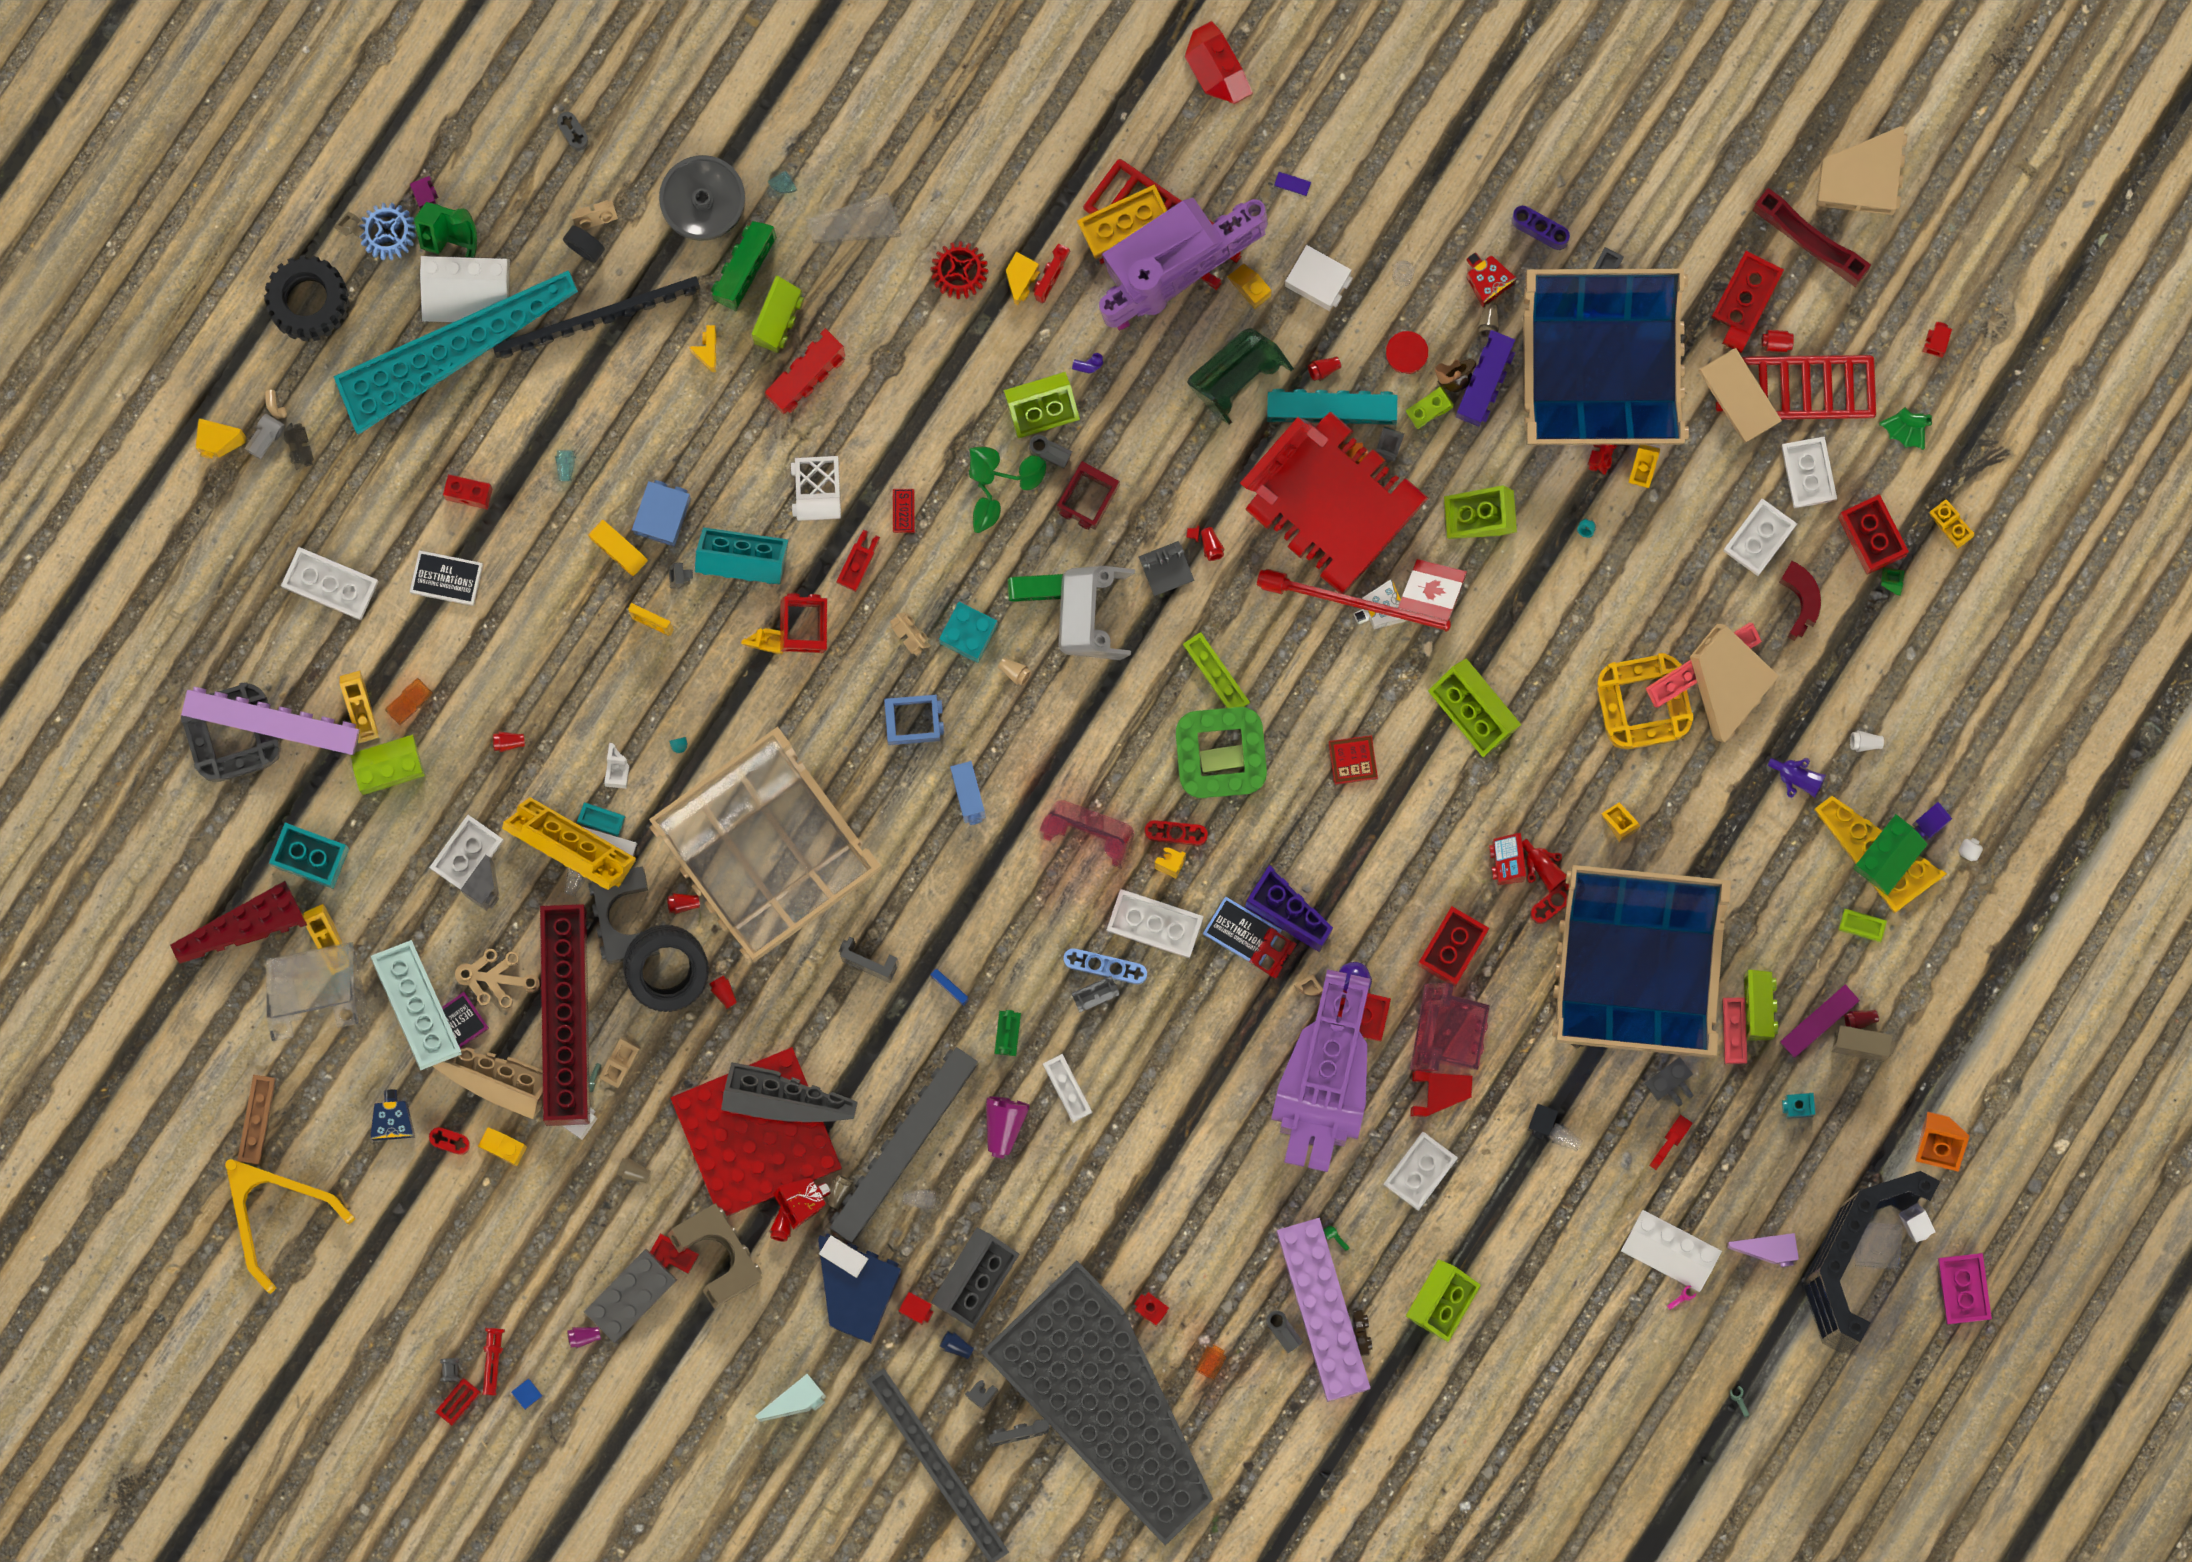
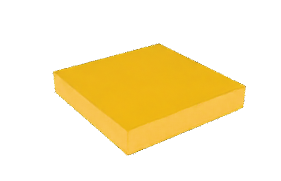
(650, 619)

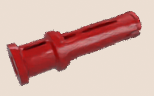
(490, 1388)

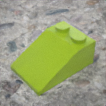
(1480, 513)

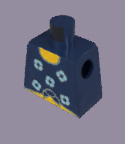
(391, 1119)

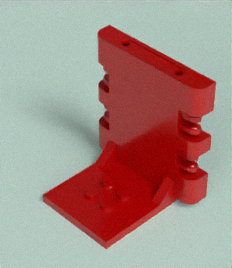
(1330, 498)

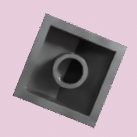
(482, 885)

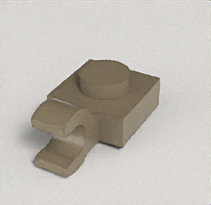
(348, 225)

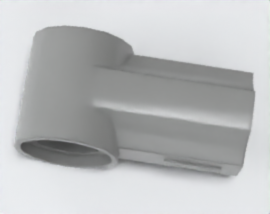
(266, 432)

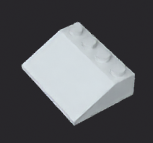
(461, 286)

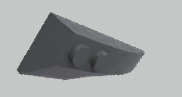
(770, 1096)

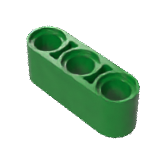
(1034, 588)

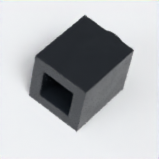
(1542, 1121)

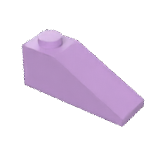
(1772, 1249)

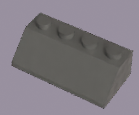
(975, 1278)

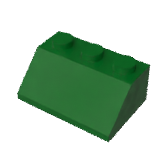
(1891, 855)

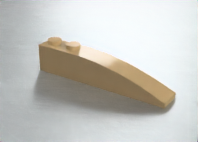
(500, 1081)

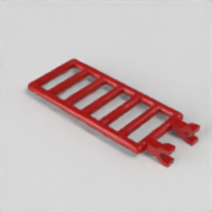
(1136, 176)
(1827, 361)

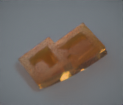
(409, 701)

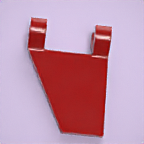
(1443, 1091)

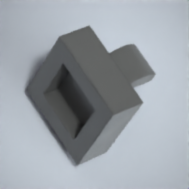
(678, 576)

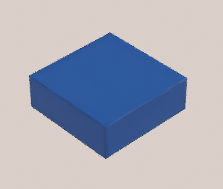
(526, 1394)

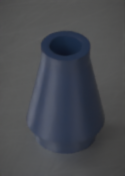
(956, 1345)

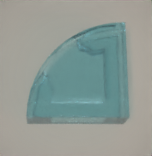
(782, 183)

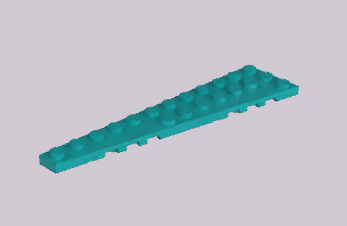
(402, 374)

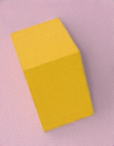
(1620, 821)

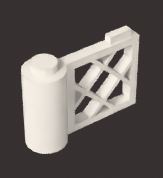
(814, 505)

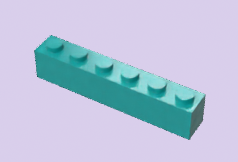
(1349, 408)

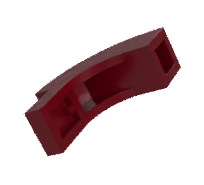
(1808, 592)

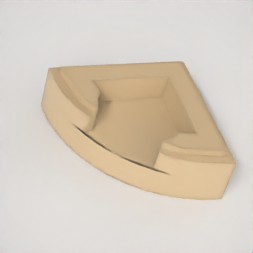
(1309, 986)

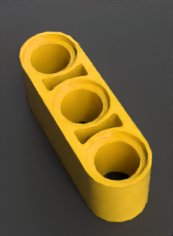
(617, 547)

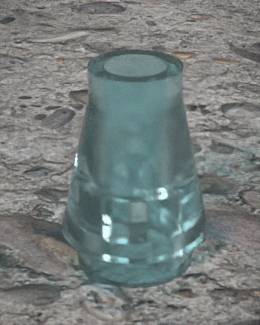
(565, 463)

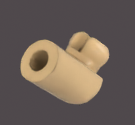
(271, 405)

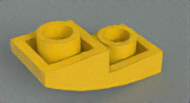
(1951, 524)

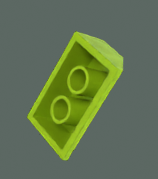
(777, 315)
(1041, 405)
(387, 765)
(1760, 1005)
(1443, 1300)

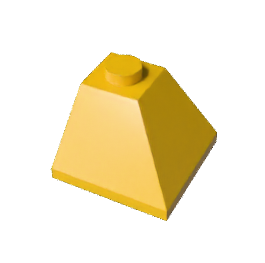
(217, 439)

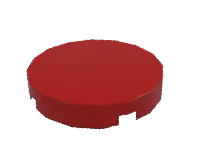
(1407, 352)

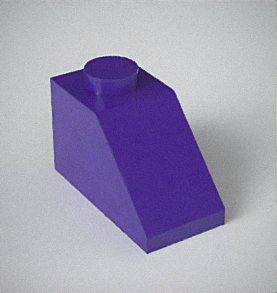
(1932, 821)

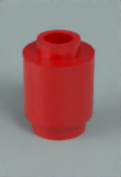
(1777, 341)

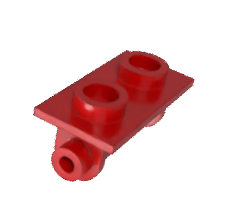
(1601, 459)

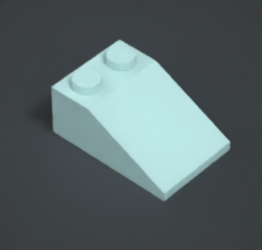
(797, 1399)

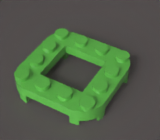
(1222, 784)

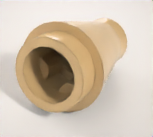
(1015, 671)

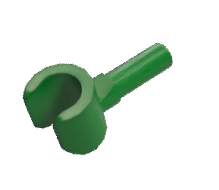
(1331, 1232)

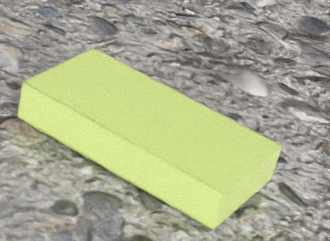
(1222, 759)

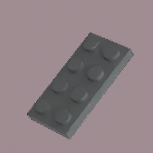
(630, 1295)

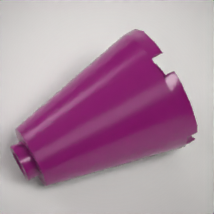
(1003, 1124)

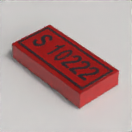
(903, 511)

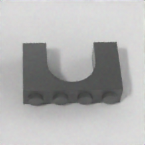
(614, 942)

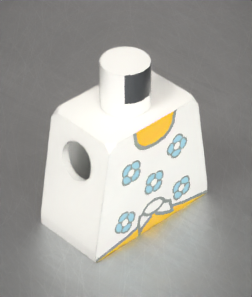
(1386, 595)

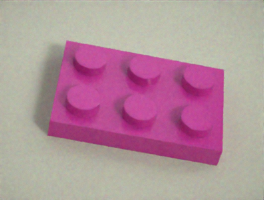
(1964, 1288)

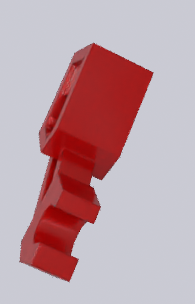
(1673, 1137)

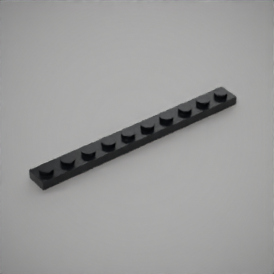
(589, 320)

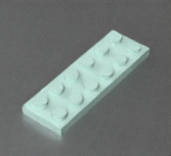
(416, 1005)

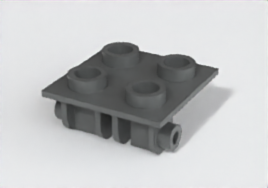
(1166, 568)

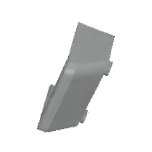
(1078, 612)

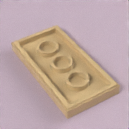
(1740, 395)

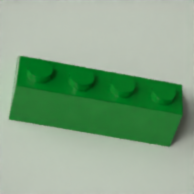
(744, 264)

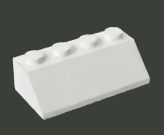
(1671, 1251)

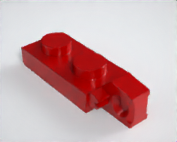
(1051, 273)

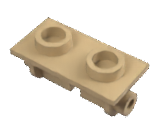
(603, 213)
(916, 639)

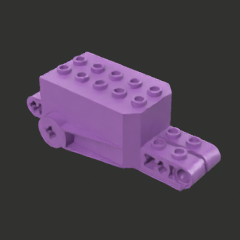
(1174, 254)
(1325, 1079)

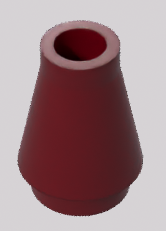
(1861, 1019)

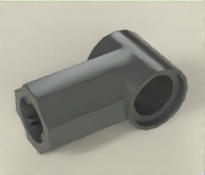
(1052, 452)
(1285, 1333)

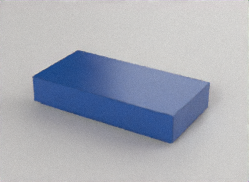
(952, 989)

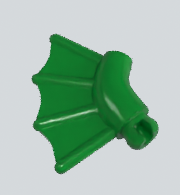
(1908, 427)

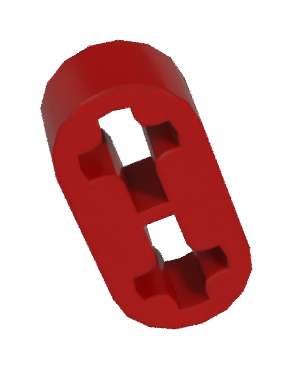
(447, 1146)

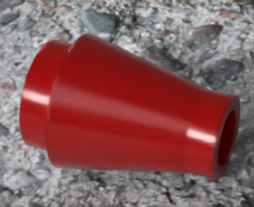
(1322, 368)
(1211, 544)
(506, 741)
(681, 903)
(723, 991)
(781, 1228)

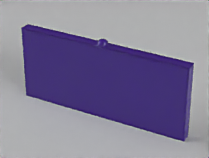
(1292, 183)

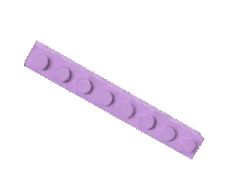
(270, 722)

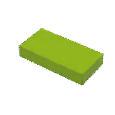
(1862, 925)

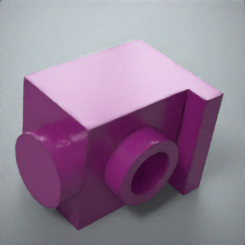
(423, 191)

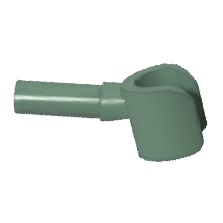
(593, 1076)
(1740, 1401)

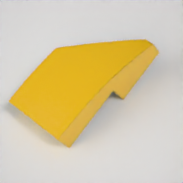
(764, 640)

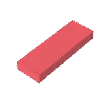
(1734, 1030)

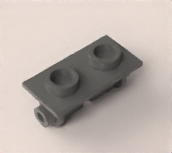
(1095, 994)

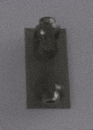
(295, 438)

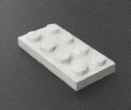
(329, 583)
(1155, 923)

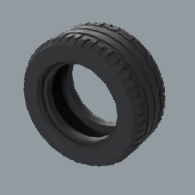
(679, 995)

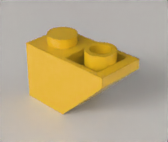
(1020, 275)

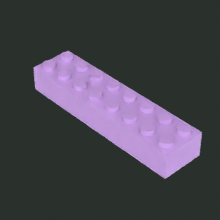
(1323, 1309)

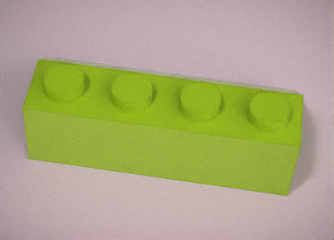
(1474, 707)

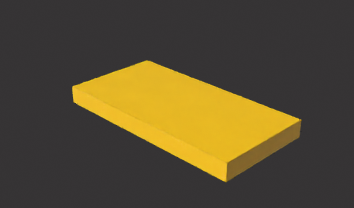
(1121, 219)

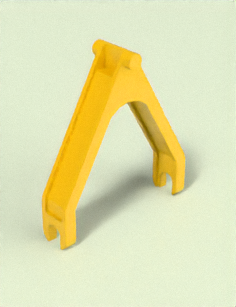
(242, 1181)

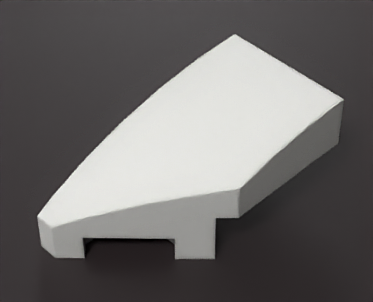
(617, 769)

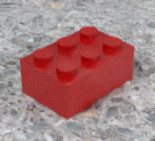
(1873, 534)
(1453, 946)

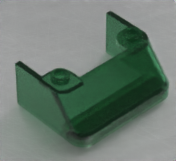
(1234, 368)

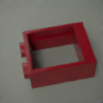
(1097, 476)

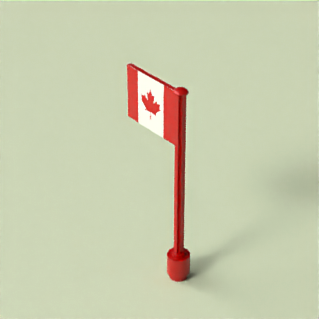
(1426, 599)

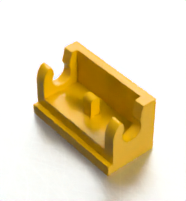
(1172, 863)

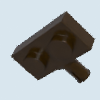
(1364, 1342)

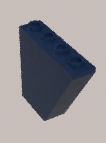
(860, 1302)

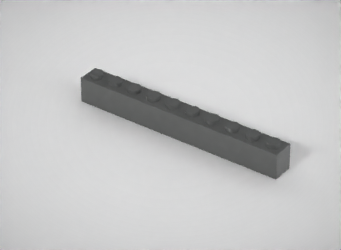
(904, 1145)

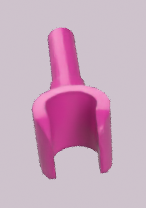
(1681, 1298)

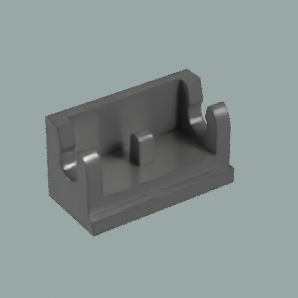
(979, 1397)

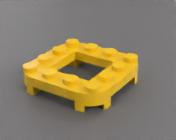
(1613, 710)

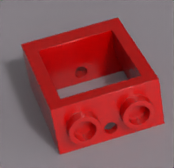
(803, 646)

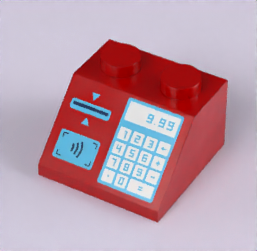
(1508, 859)

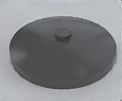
(702, 198)

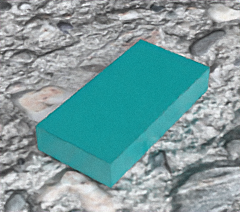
(601, 819)

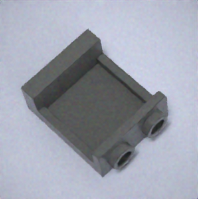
(882, 972)

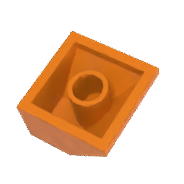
(1941, 1142)

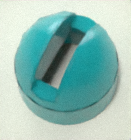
(1585, 532)
(679, 745)

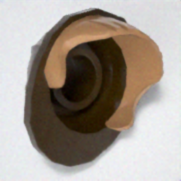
(1455, 376)

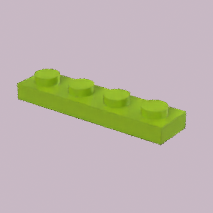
(1215, 672)

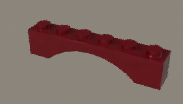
(1790, 223)

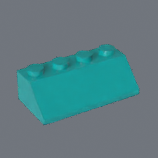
(741, 556)

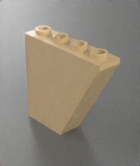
(1865, 175)
(1729, 680)

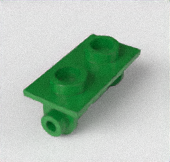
(1007, 1033)

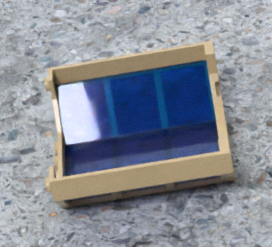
(1603, 357)
(1640, 961)

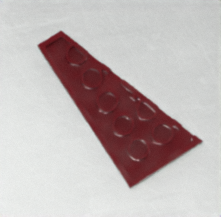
(247, 923)

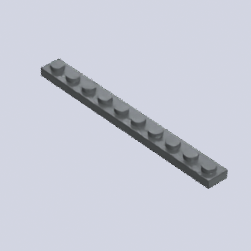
(937, 1466)

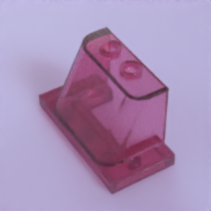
(1448, 1030)

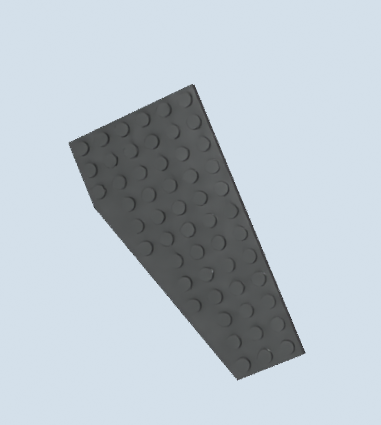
(1095, 1387)

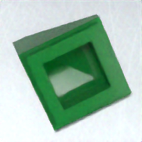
(1892, 580)

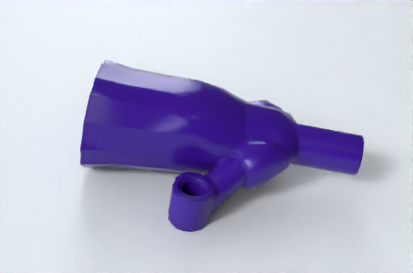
(1799, 775)

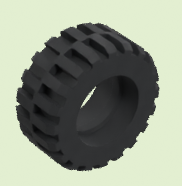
(297, 272)

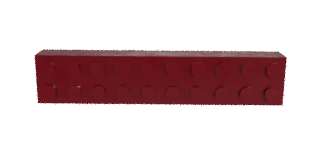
(565, 1015)

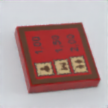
(1353, 760)

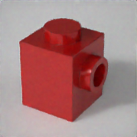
(1151, 1308)

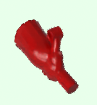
(1539, 861)

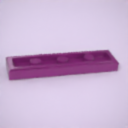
(1819, 1021)

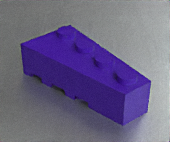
(1486, 378)
(1286, 909)

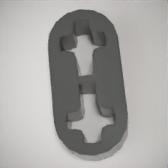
(568, 134)

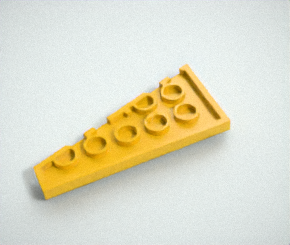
(1857, 836)

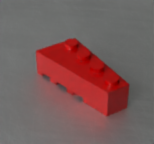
(806, 373)

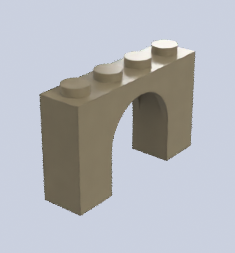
(712, 1225)

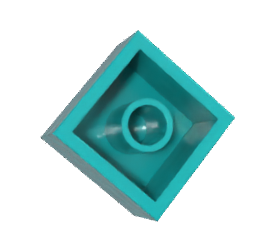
(968, 632)

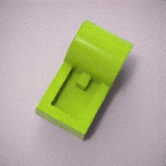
(1430, 407)

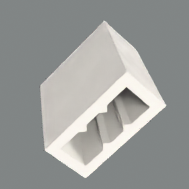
(1319, 278)

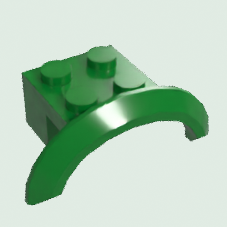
(441, 225)

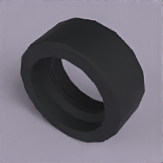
(583, 244)

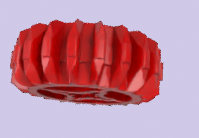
(966, 265)

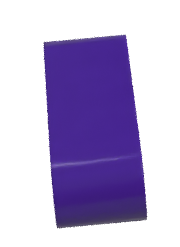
(1546, 236)

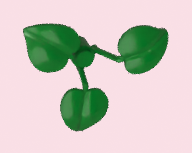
(982, 466)

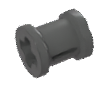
(450, 1370)

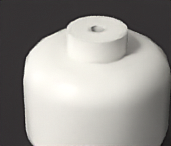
(1970, 849)

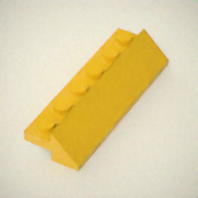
(569, 843)

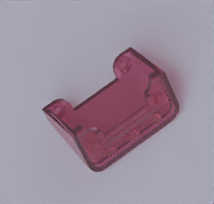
(1116, 833)

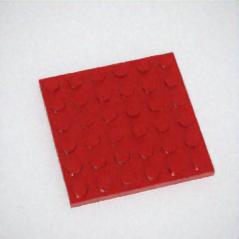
(747, 1155)

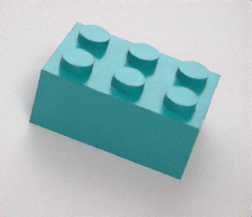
(309, 855)

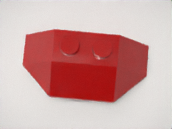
(1216, 65)

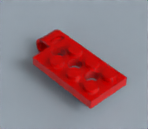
(1760, 294)

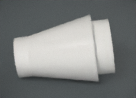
(1865, 741)

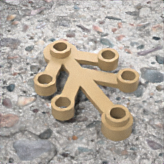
(494, 978)

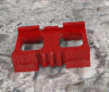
(1278, 956)

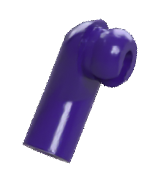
(1090, 365)

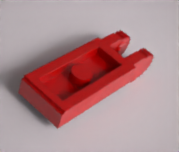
(857, 563)

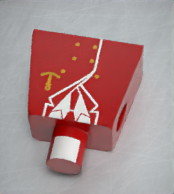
(801, 1200)

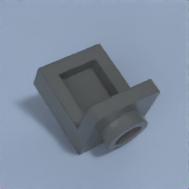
(1390, 444)

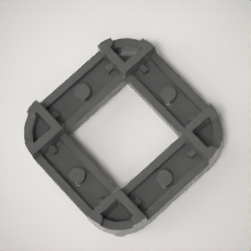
(236, 764)

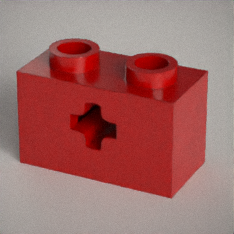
(467, 491)

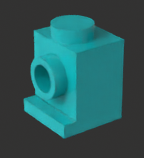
(1807, 1110)

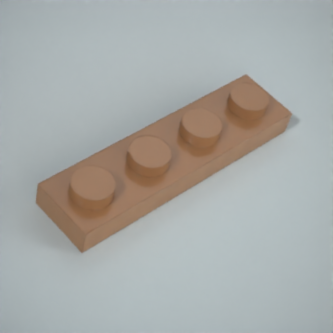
(256, 1119)

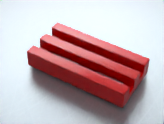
(469, 1387)

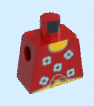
(1488, 278)

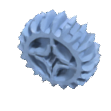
(393, 225)

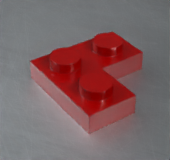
(667, 1254)

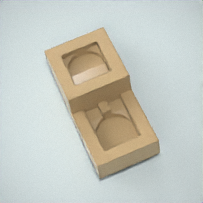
(619, 1062)

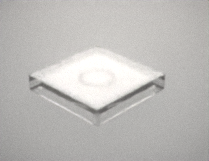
(1880, 1247)

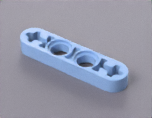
(1104, 969)

